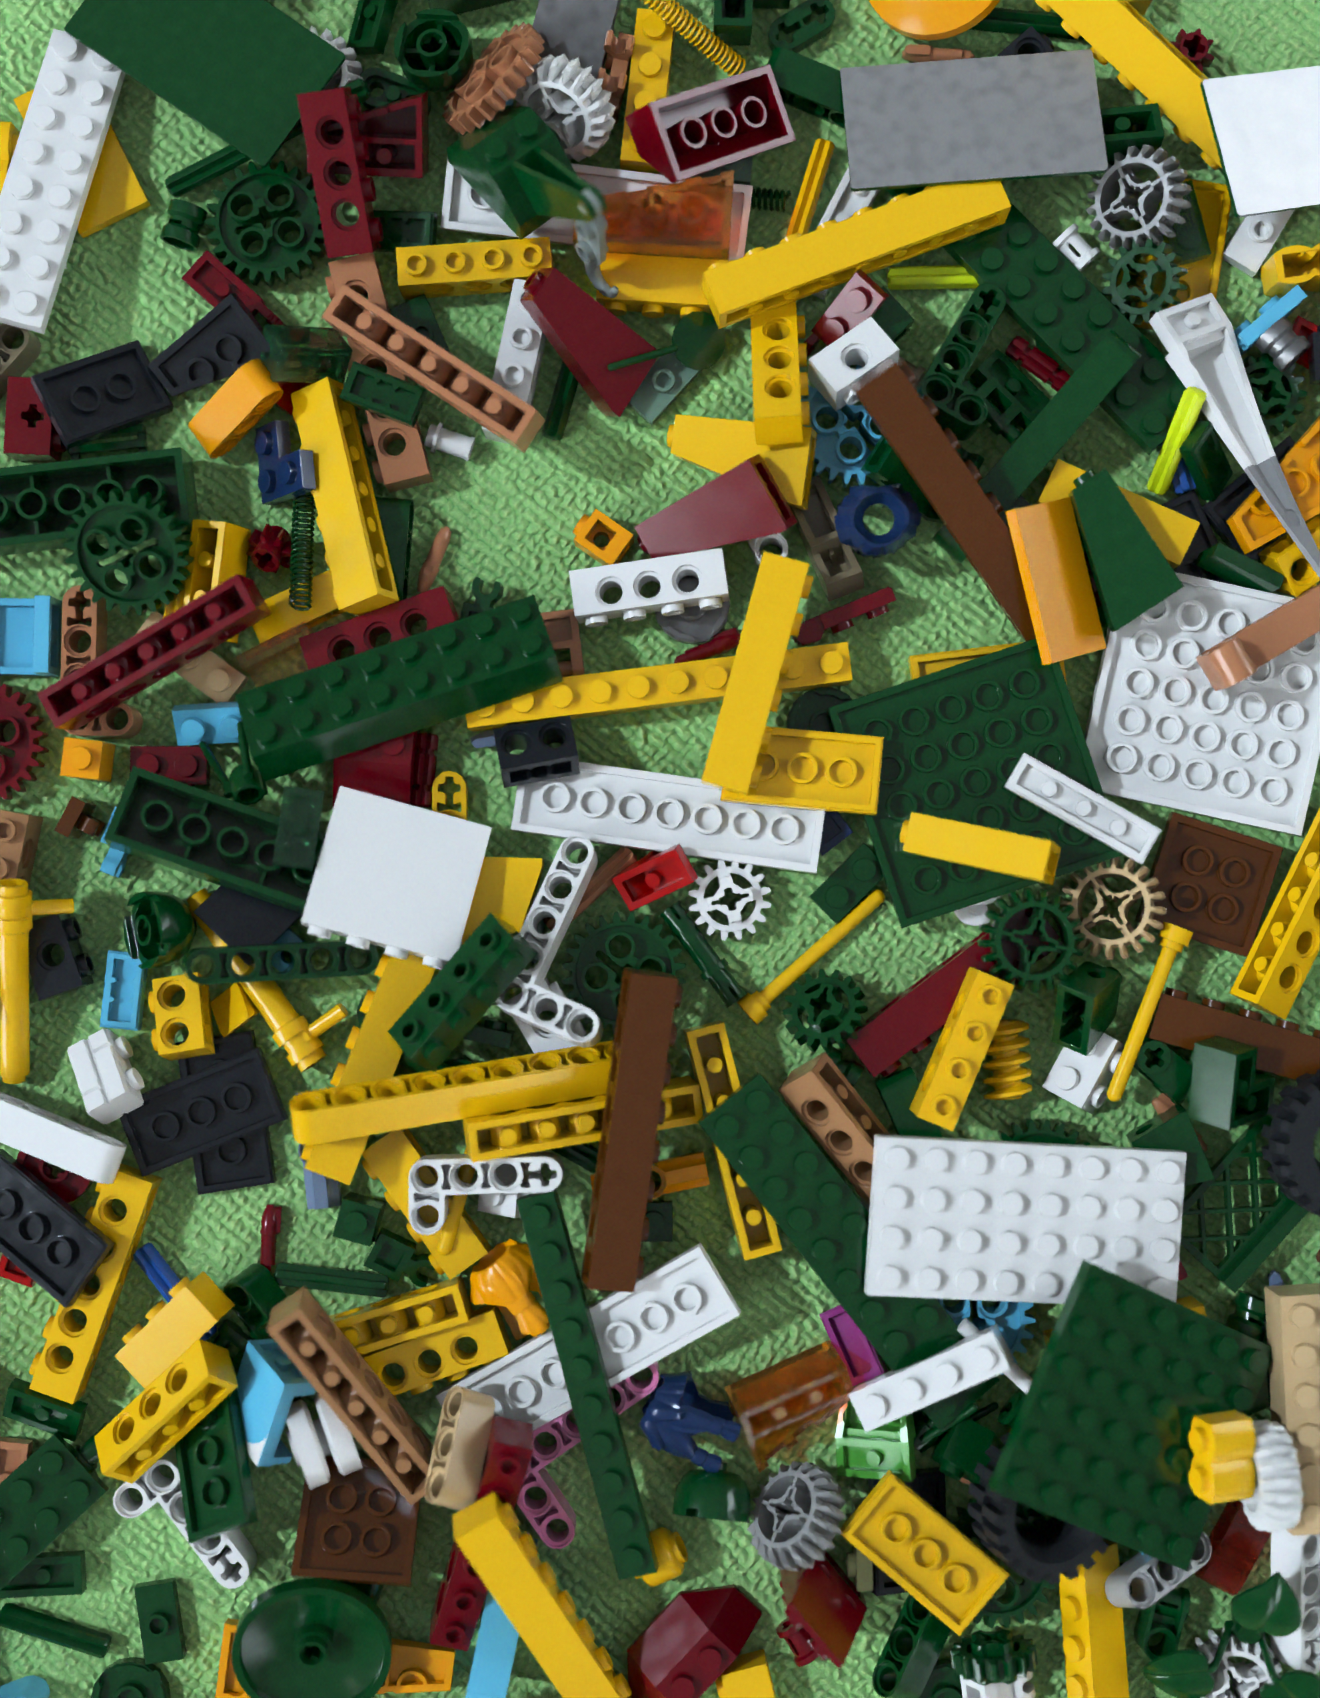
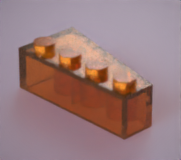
(672, 219)

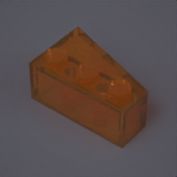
(788, 1399)

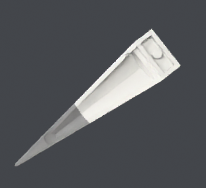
(1208, 357)

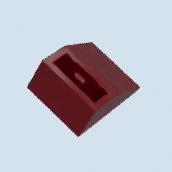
(826, 1607)

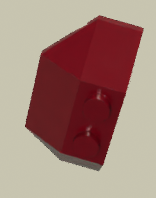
(690, 1643)

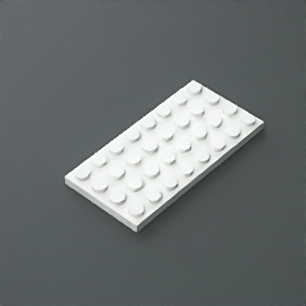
(1019, 1218)

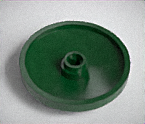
(312, 1642)

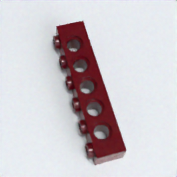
(154, 653)
(461, 1588)

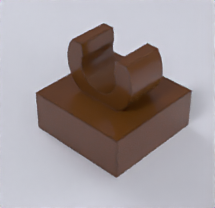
(78, 819)

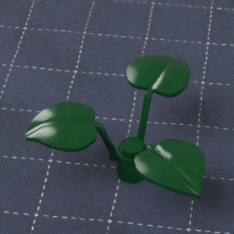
(1258, 1609)

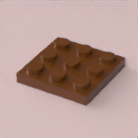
(1213, 882)
(356, 1529)

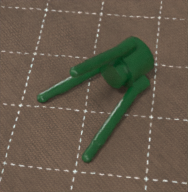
(245, 782)
(928, 1435)

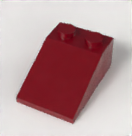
(379, 769)

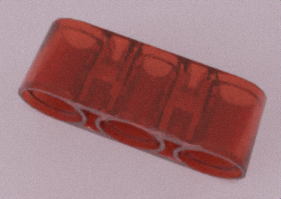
(1234, 1550)

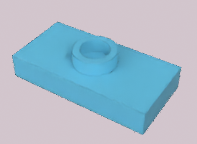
(123, 992)

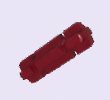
(1037, 363)
(424, 769)

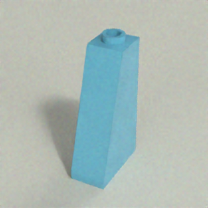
(493, 1652)

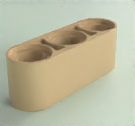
(459, 1448)

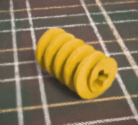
(1007, 1061)

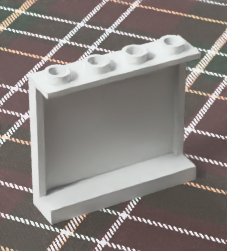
(395, 877)

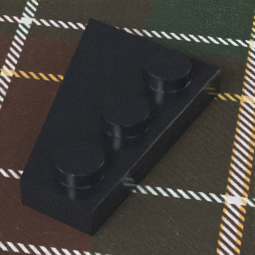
(211, 348)

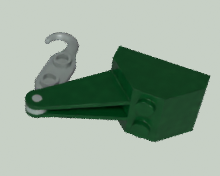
(529, 180)

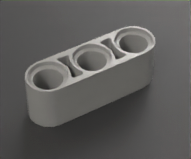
(1146, 1582)

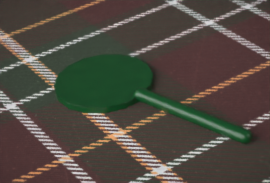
(694, 341)

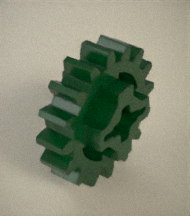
(1160, 283)
(1280, 392)
(832, 1024)
(994, 1657)

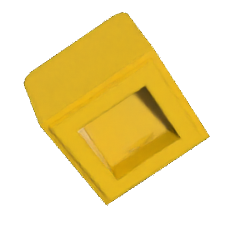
(232, 1009)

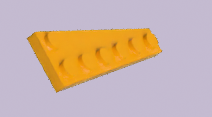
(412, 1669)

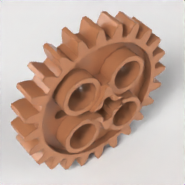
(494, 78)

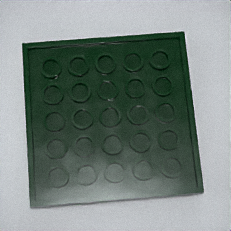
(950, 755)
(1115, 1410)

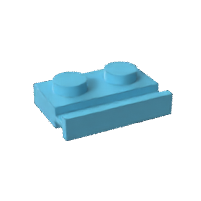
(1270, 312)

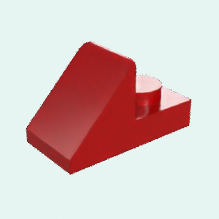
(654, 877)

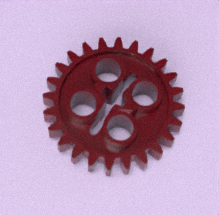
(24, 743)

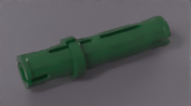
(702, 953)

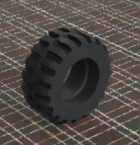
(1292, 1142)

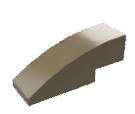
(831, 560)

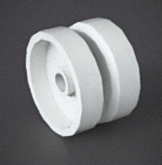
(320, 1438)

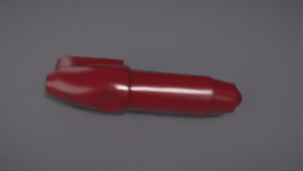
(722, 643)
(269, 1229)

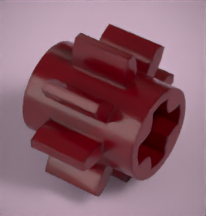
(1196, 45)
(270, 548)

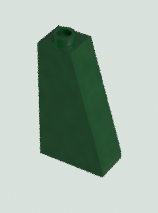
(1120, 551)

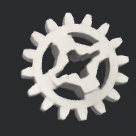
(733, 916)

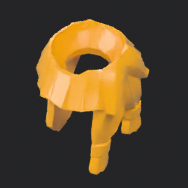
(506, 1280)

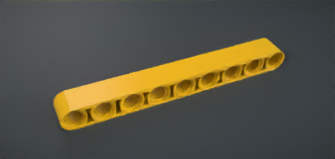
(450, 1094)

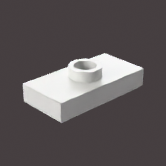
(1254, 240)

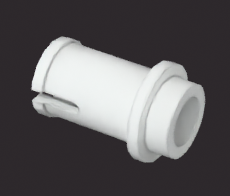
(449, 442)

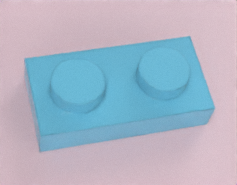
(206, 722)

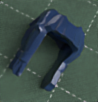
(850, 519)
(679, 1412)

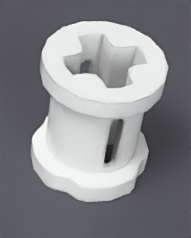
(1072, 237)

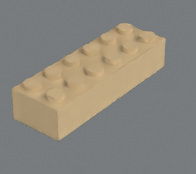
(1295, 1384)

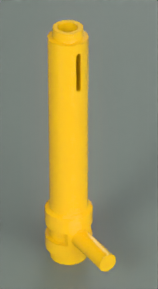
(15, 923)
(289, 1029)

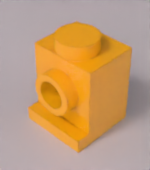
(599, 524)

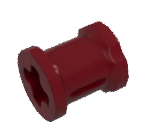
(798, 1642)

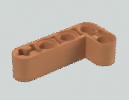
(1262, 641)
(72, 659)

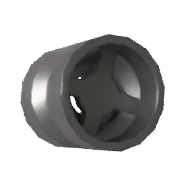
(1282, 344)

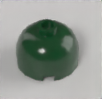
(434, 50)
(158, 929)
(713, 1495)

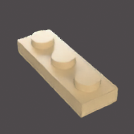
(208, 672)

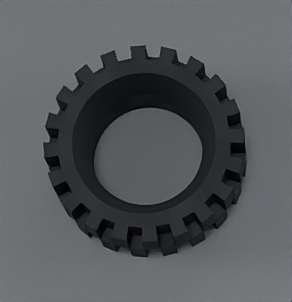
(1035, 1553)

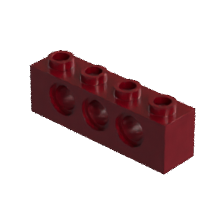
(316, 112)
(362, 631)

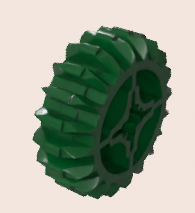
(1028, 957)

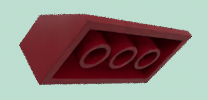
(712, 125)

